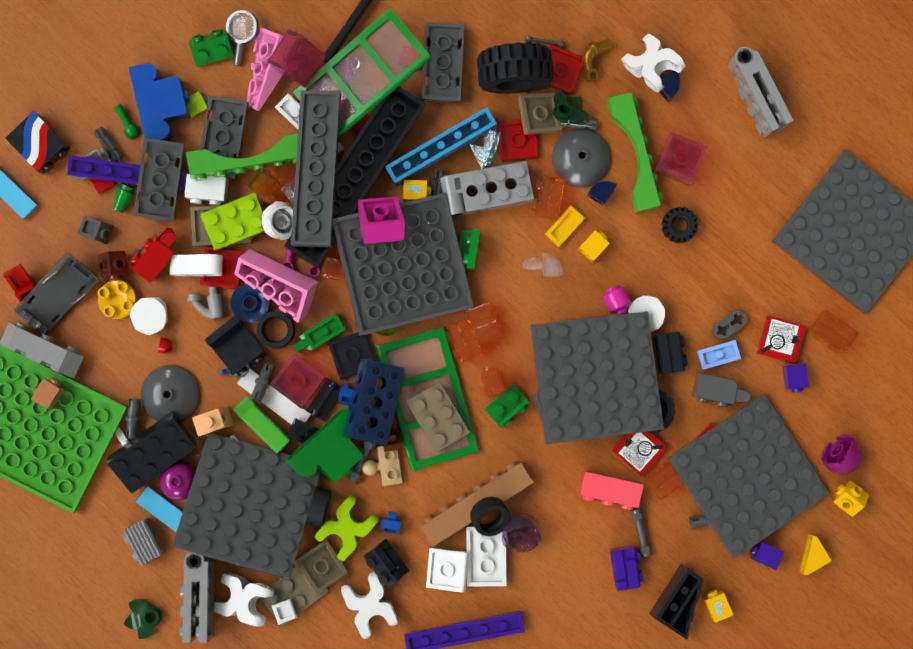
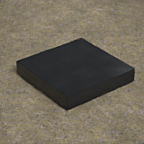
(348, 353)

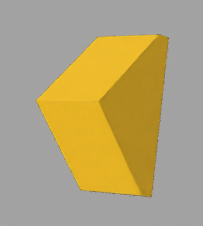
(814, 556)

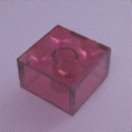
(296, 58)
(680, 158)
(298, 381)

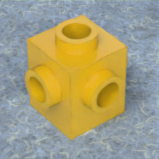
(851, 498)

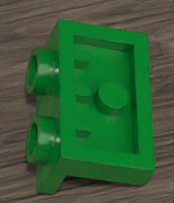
(468, 247)
(507, 405)

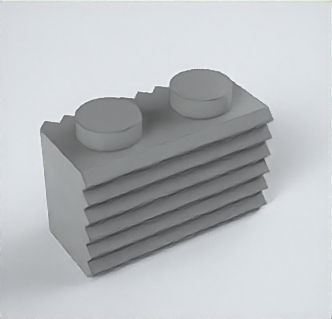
(143, 542)

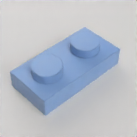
(718, 354)

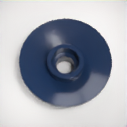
(240, 307)

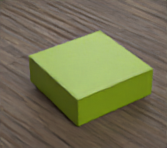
(196, 105)

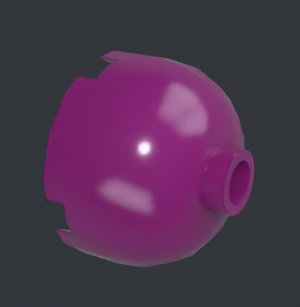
(842, 456)
(177, 480)

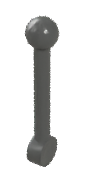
(561, 43)

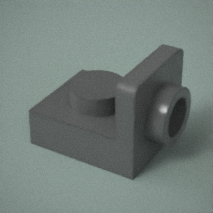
(95, 229)

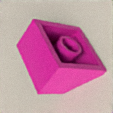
(381, 220)

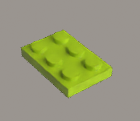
(233, 221)

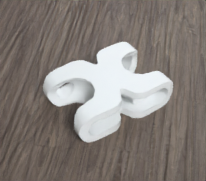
(653, 63)
(243, 599)
(369, 605)

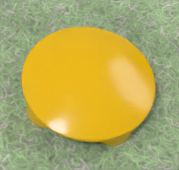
(116, 299)

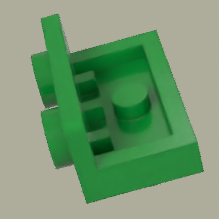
(210, 47)

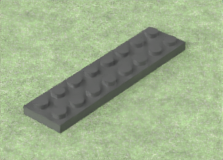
(316, 168)

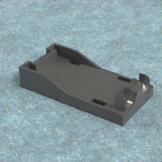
(445, 62)
(223, 133)
(158, 179)
(56, 293)

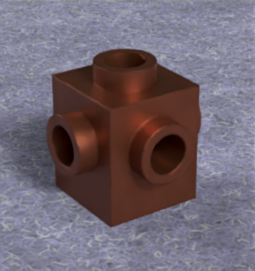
(112, 265)

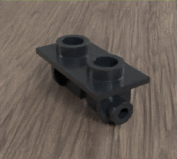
(324, 399)

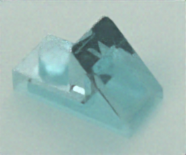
(485, 154)

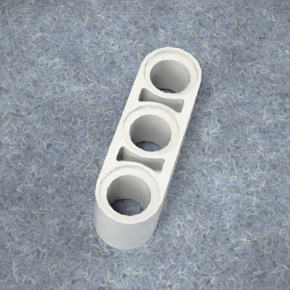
(196, 265)

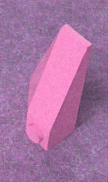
(264, 76)

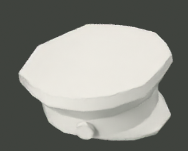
(278, 220)
(655, 310)
(149, 315)

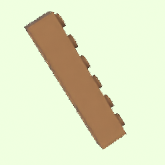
(458, 515)

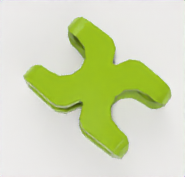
(346, 528)

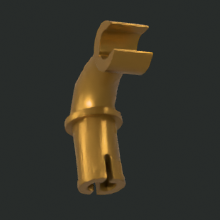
(591, 52)

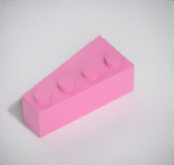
(278, 283)

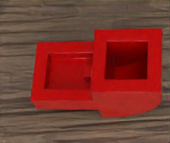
(20, 282)

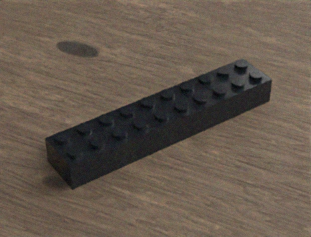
(366, 160)

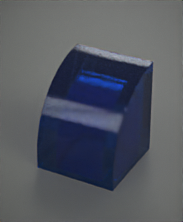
(671, 85)
(601, 191)

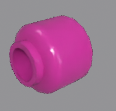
(617, 300)

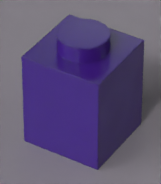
(795, 377)
(766, 555)

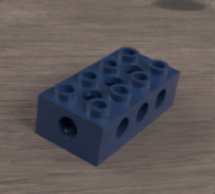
(361, 402)

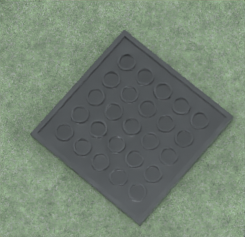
(851, 232)
(404, 278)
(596, 377)
(748, 476)
(245, 507)

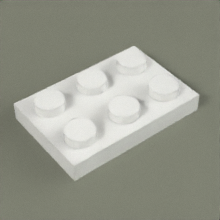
(485, 559)

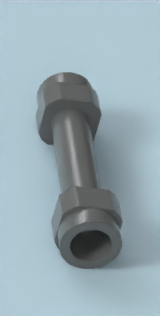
(355, 475)
(637, 516)

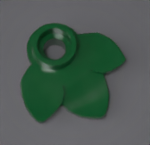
(568, 108)
(140, 618)

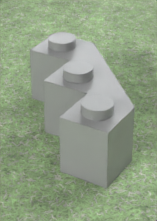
(41, 349)

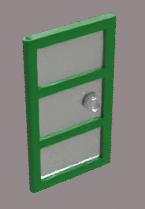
(370, 68)
(426, 362)

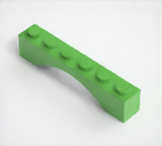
(624, 114)
(205, 163)

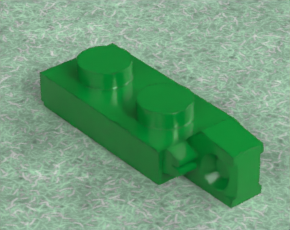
(320, 333)

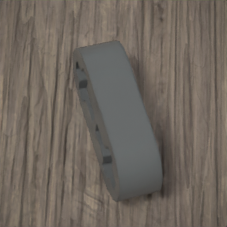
(732, 328)

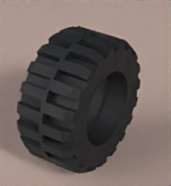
(515, 68)

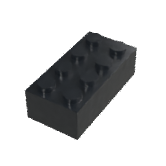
(151, 452)

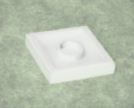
(447, 569)

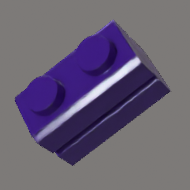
(625, 568)

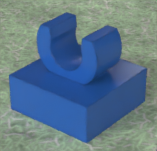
(345, 395)
(391, 525)

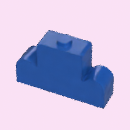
(158, 100)

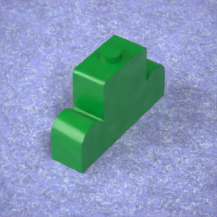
(327, 451)

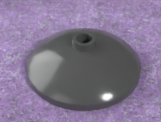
(581, 171)
(183, 390)

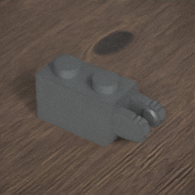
(718, 389)

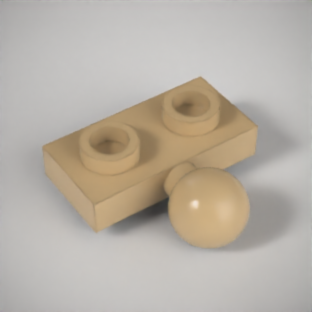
(388, 467)

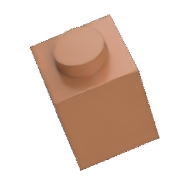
(48, 393)

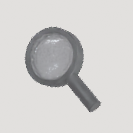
(243, 29)

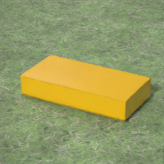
(564, 226)

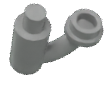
(214, 303)

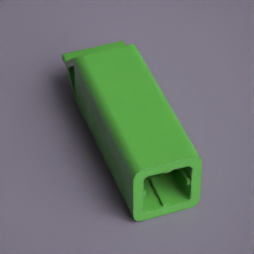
(262, 425)

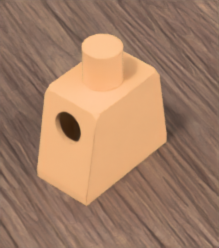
(212, 421)

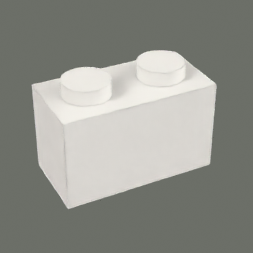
(211, 190)

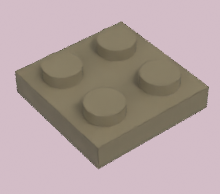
(537, 113)
(320, 567)

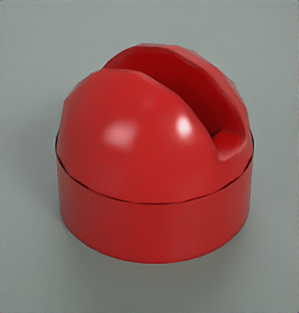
(165, 346)

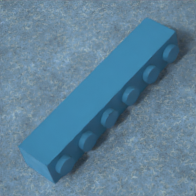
(441, 146)

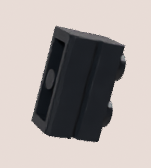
(670, 352)
(386, 563)

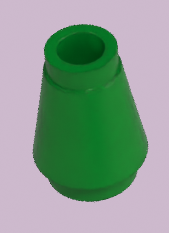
(123, 197)

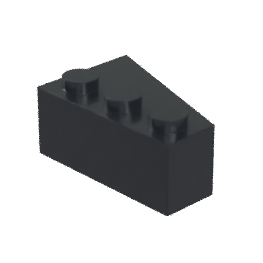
(678, 601)

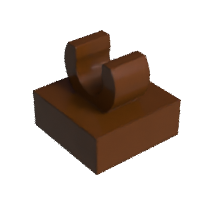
(395, 440)

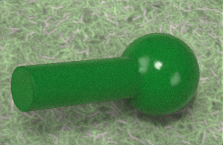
(131, 130)

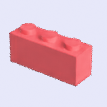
(610, 490)

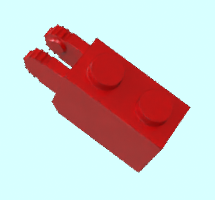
(154, 255)

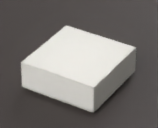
(284, 611)

